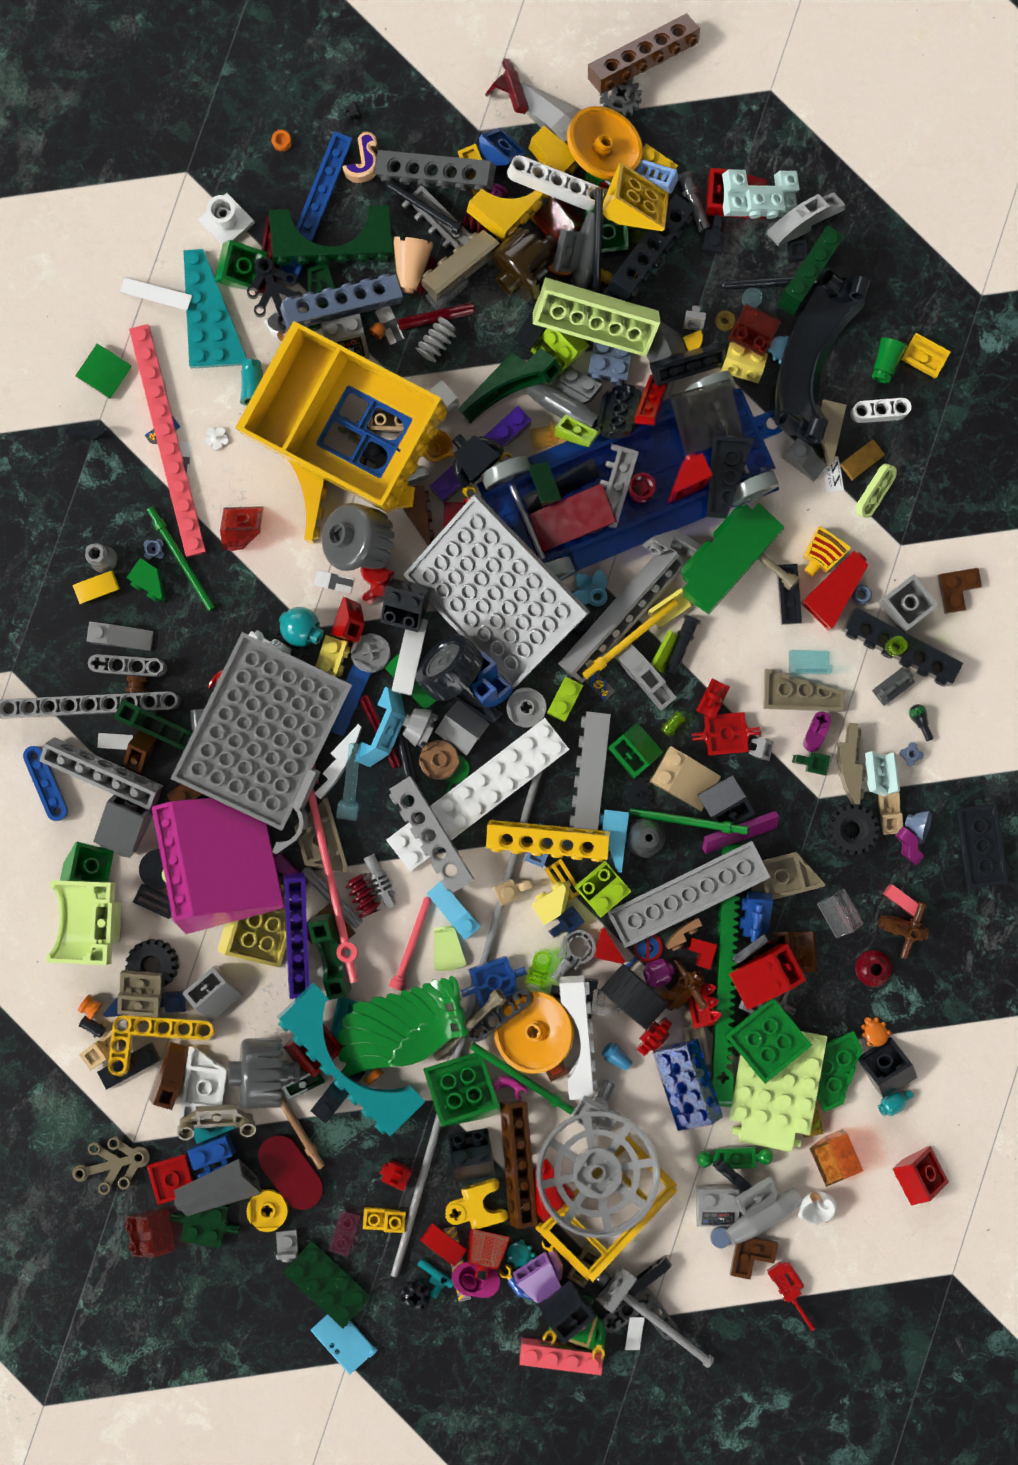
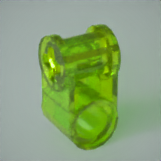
(539, 970)

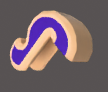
(366, 171)

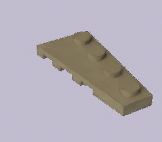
(791, 693)

